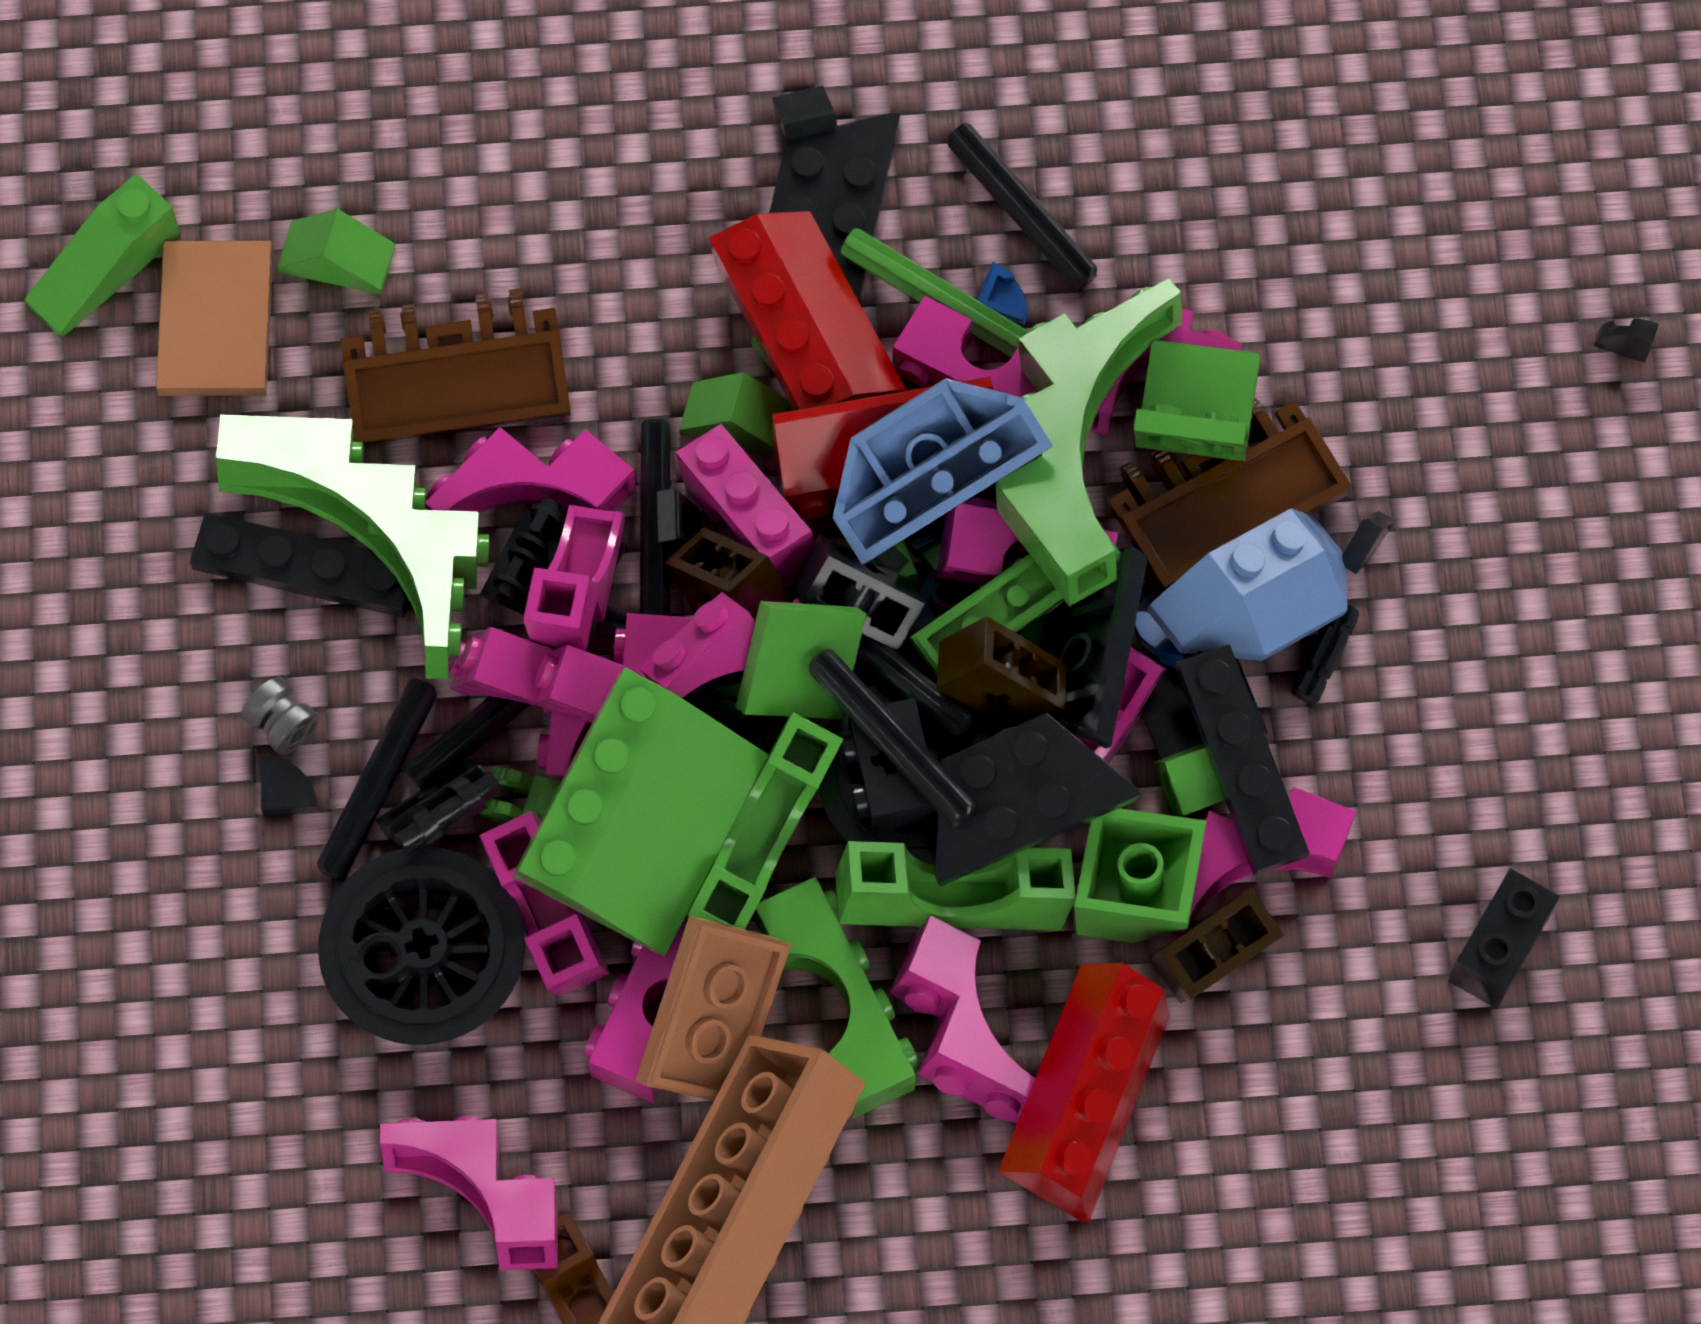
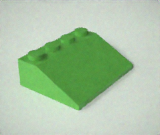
(641, 812)

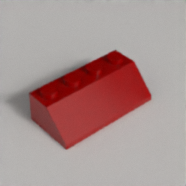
(802, 310)
(814, 444)
(1087, 1087)

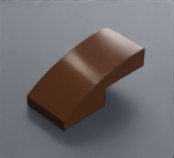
(577, 1285)

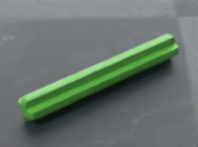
(919, 282)

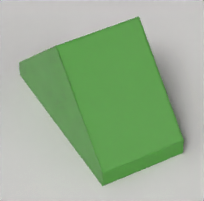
(337, 252)
(738, 404)

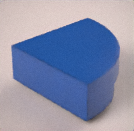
(1004, 295)
(1155, 640)

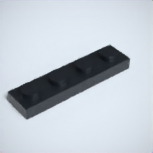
(297, 564)
(1241, 760)

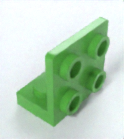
(1197, 400)

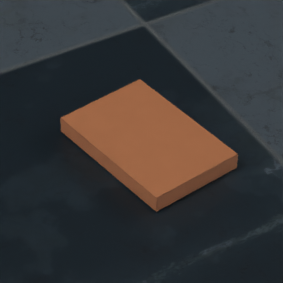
(214, 318)
(710, 1006)

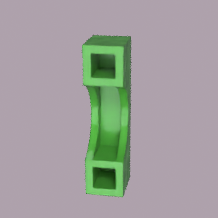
(766, 822)
(892, 888)
(819, 946)

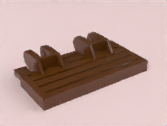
(455, 380)
(1225, 494)

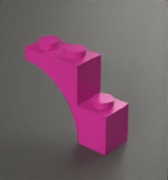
(505, 473)
(578, 580)
(633, 648)
(705, 648)
(530, 673)
(1224, 862)
(963, 1053)
(467, 1159)

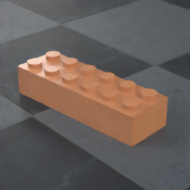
(738, 1188)

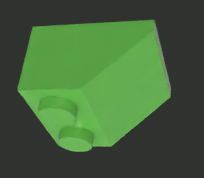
(1138, 875)

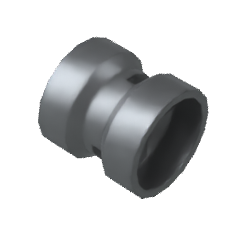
(280, 715)

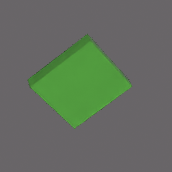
(780, 652)

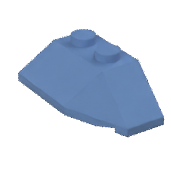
(930, 461)
(1257, 591)

